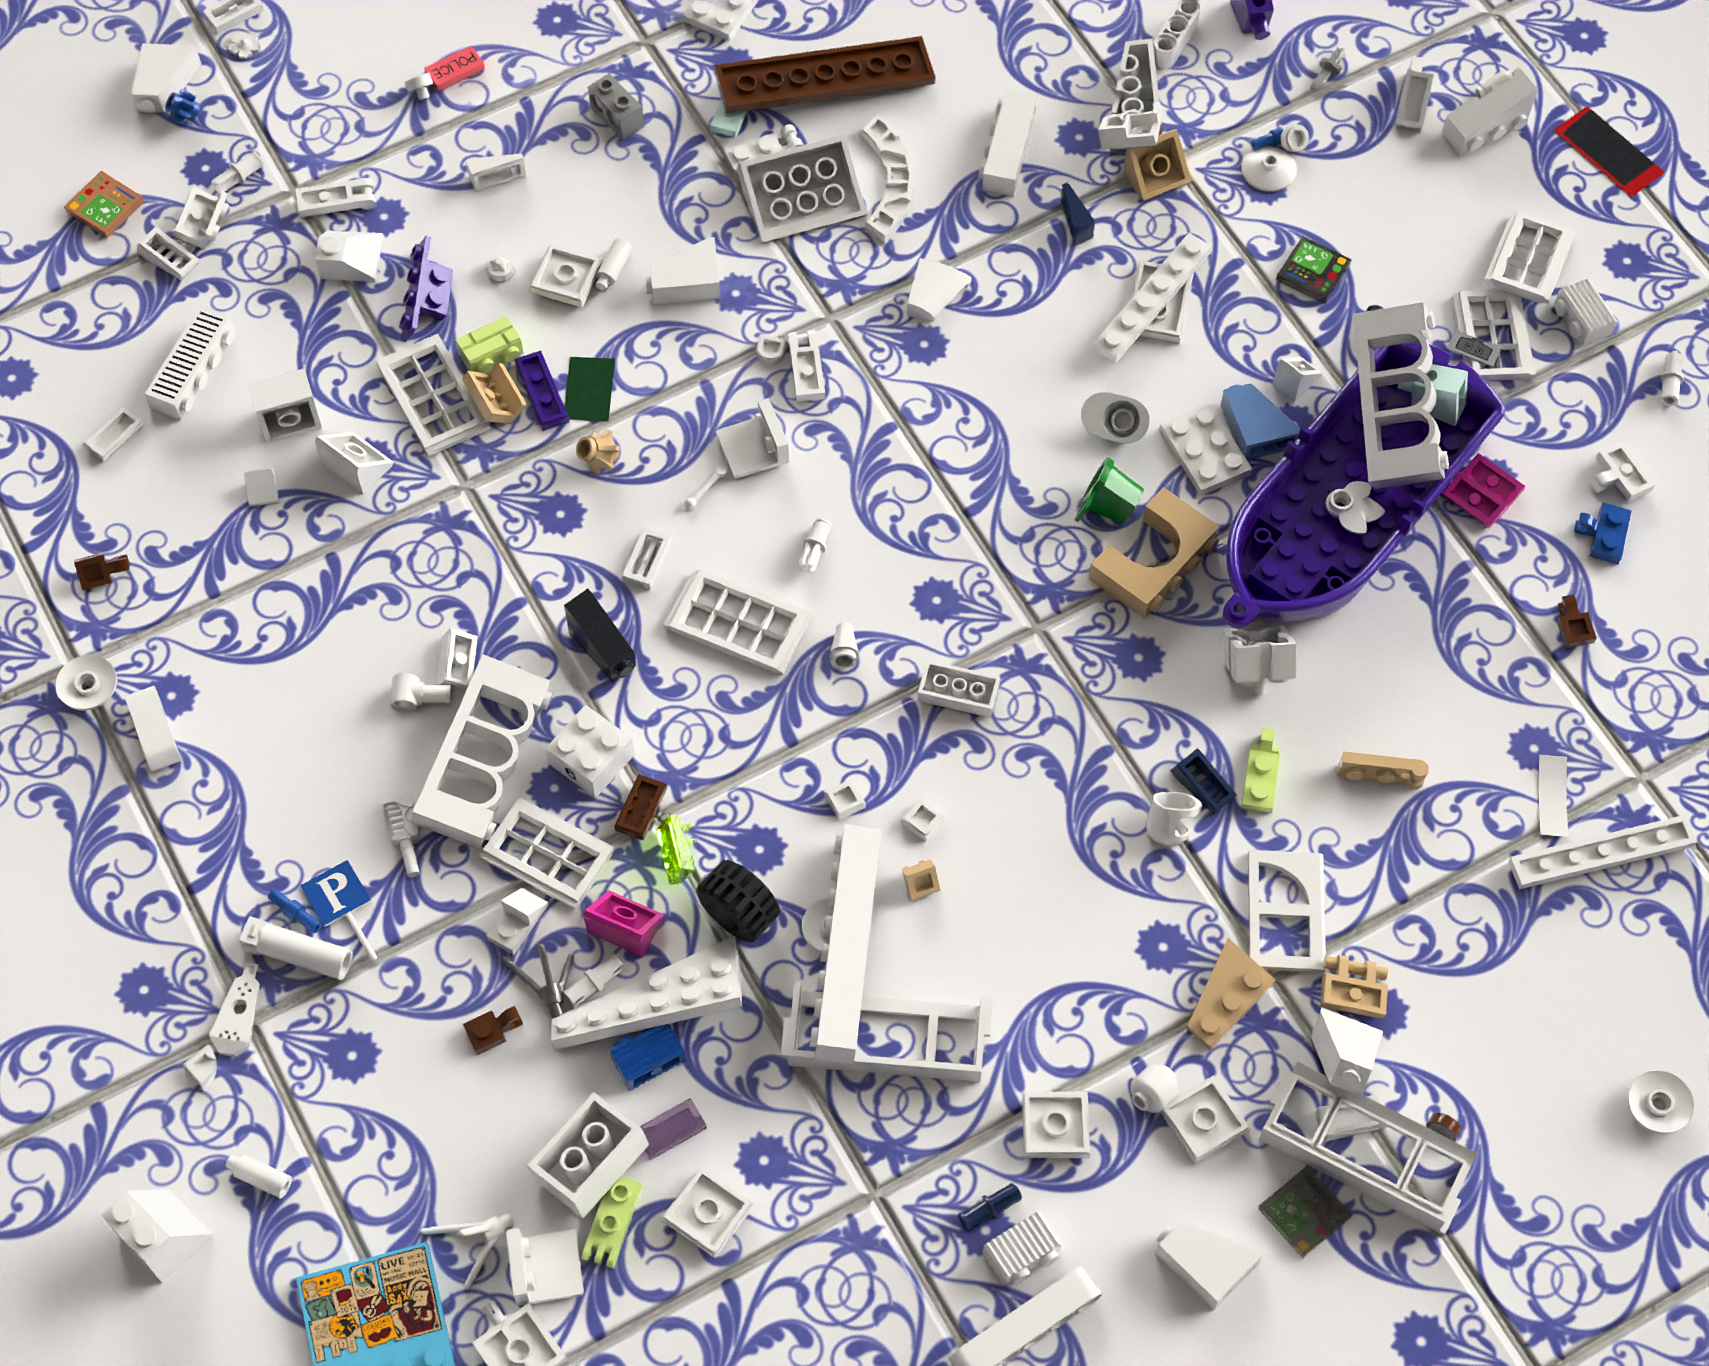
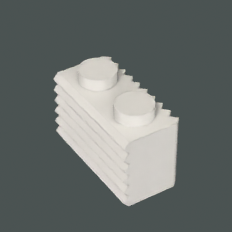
(1585, 312)
(1022, 1249)

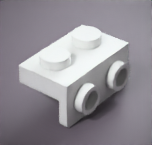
(200, 216)

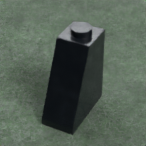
(599, 636)

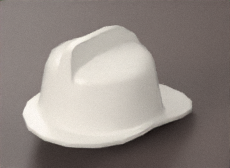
(1115, 417)

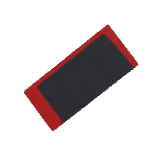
(1609, 151)

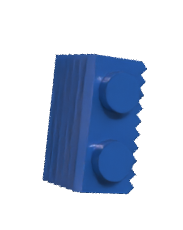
(647, 1055)

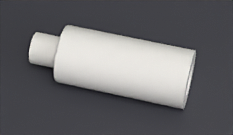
(613, 263)
(259, 1175)

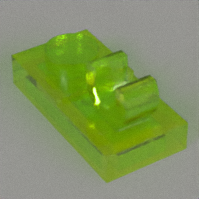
(675, 848)

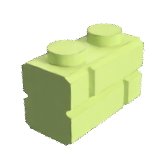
(489, 345)

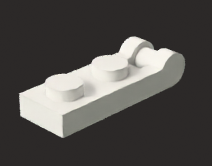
(762, 146)
(336, 197)
(806, 366)

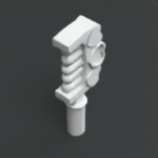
(404, 832)

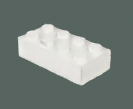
(958, 688)

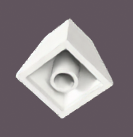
(348, 255)

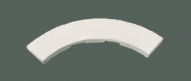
(898, 177)

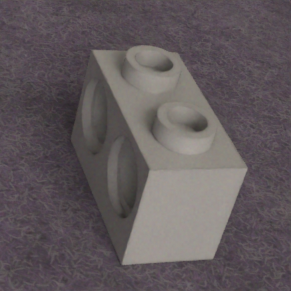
(616, 106)

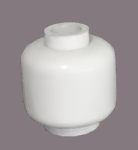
(1154, 1088)

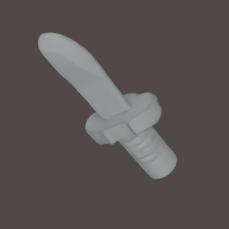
(1329, 66)

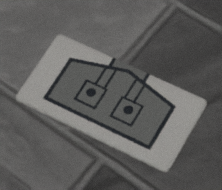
(1474, 348)

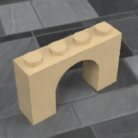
(1145, 587)

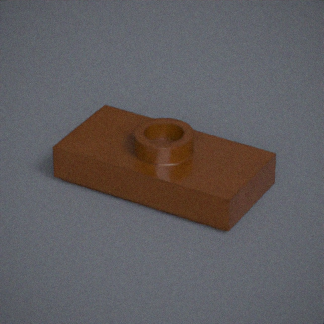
(640, 807)

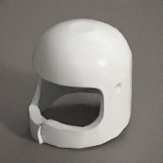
(1166, 813)

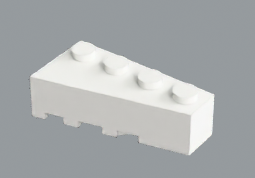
(1137, 80)

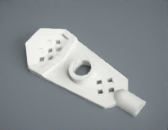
(235, 1023)

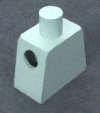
(1450, 391)

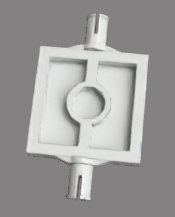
(517, 1340)

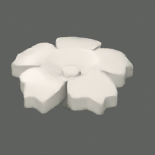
(244, 45)

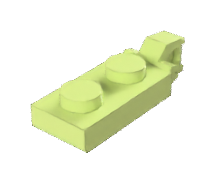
(1261, 774)

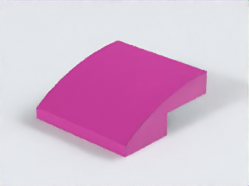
(1484, 490)

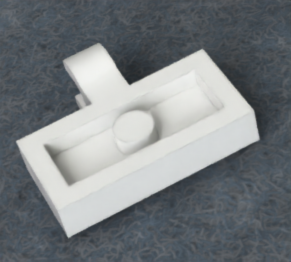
(1623, 471)

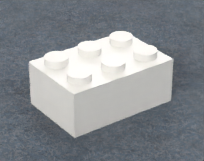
(588, 1155)

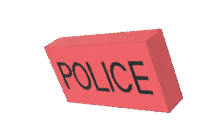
(455, 68)

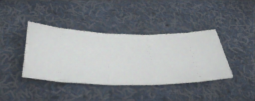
(1553, 795)

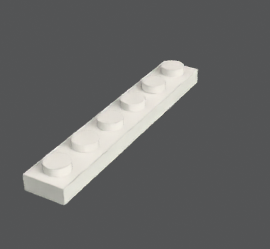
(1152, 298)
(1602, 852)

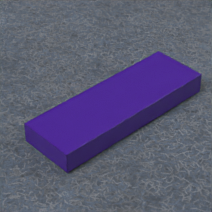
(541, 390)

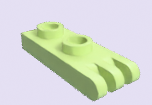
(612, 1221)

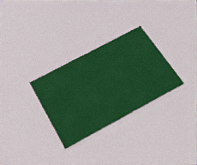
(589, 388)

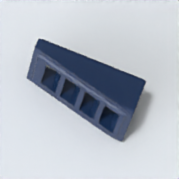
(1077, 216)
(1203, 766)

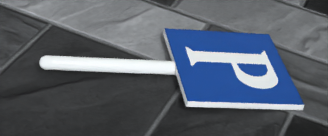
(337, 895)

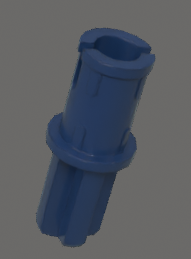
(989, 1207)

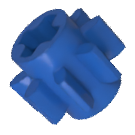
(182, 106)

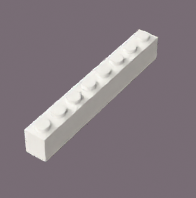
(847, 945)

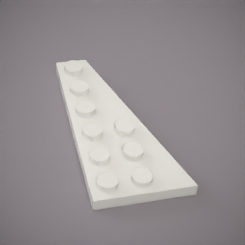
(678, 992)

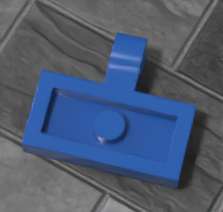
(1607, 531)

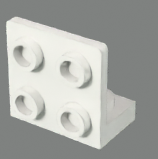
(754, 443)
(544, 1266)

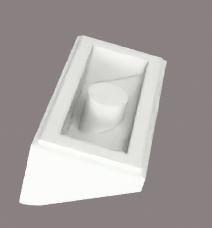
(456, 659)

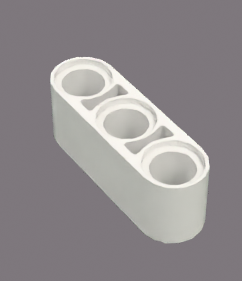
(1176, 33)
(152, 728)

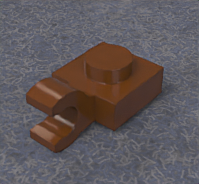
(96, 571)
(1574, 626)
(487, 1031)

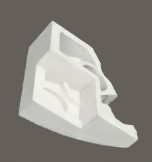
(1130, 129)
(934, 288)

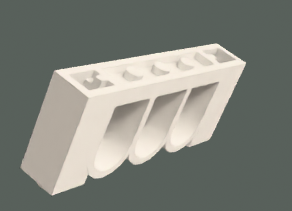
(1386, 328)
(457, 817)

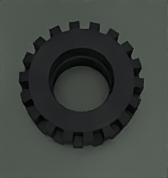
(738, 901)

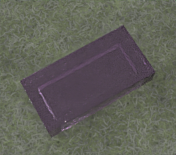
(672, 1128)

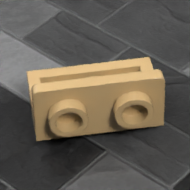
(495, 394)

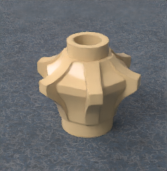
(598, 451)

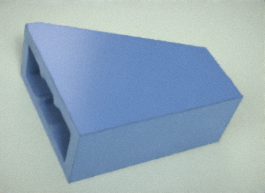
(1256, 422)

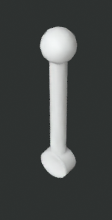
(721, 472)

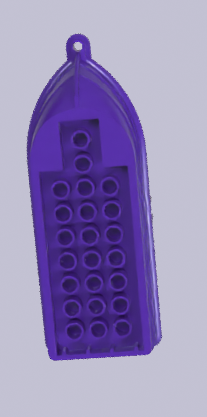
(1285, 547)

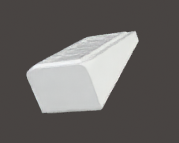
(494, 170)
(157, 236)

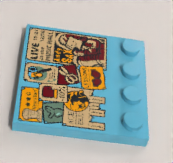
(377, 1312)

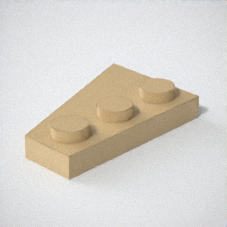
(1228, 995)

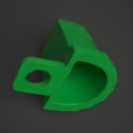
(1110, 494)

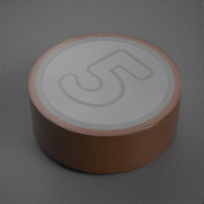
(1444, 1125)

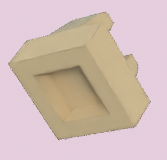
(921, 879)

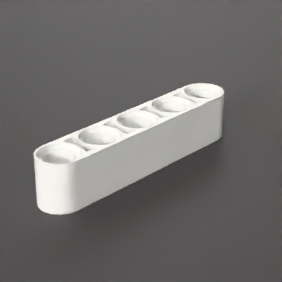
(1029, 1322)

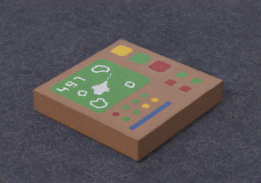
(104, 204)

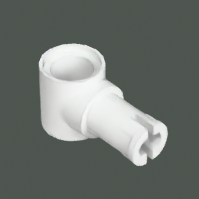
(409, 692)

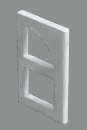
(1309, 874)

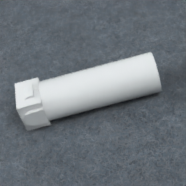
(295, 948)

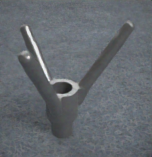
(552, 992)

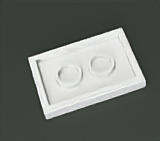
(1170, 320)

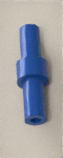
(1272, 138)
(294, 910)

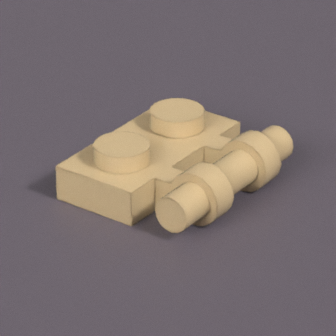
(1352, 994)

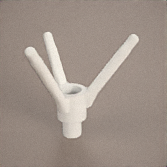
(488, 1231)

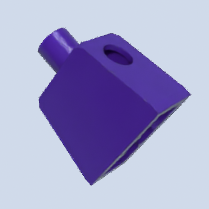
(1253, 16)

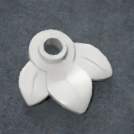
(1358, 507)

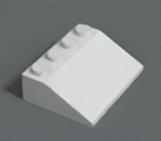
(801, 188)

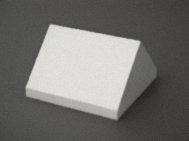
(352, 459)

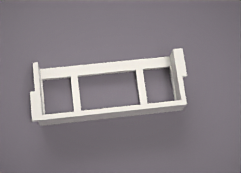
(895, 1066)
(1355, 1176)

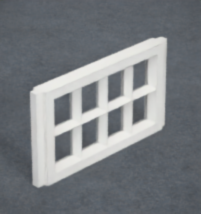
(411, 354)
(788, 643)

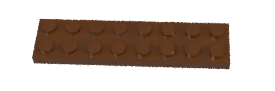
(824, 74)

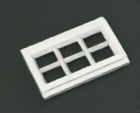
(1549, 274)
(1518, 329)
(534, 877)

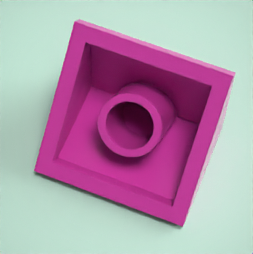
(622, 922)

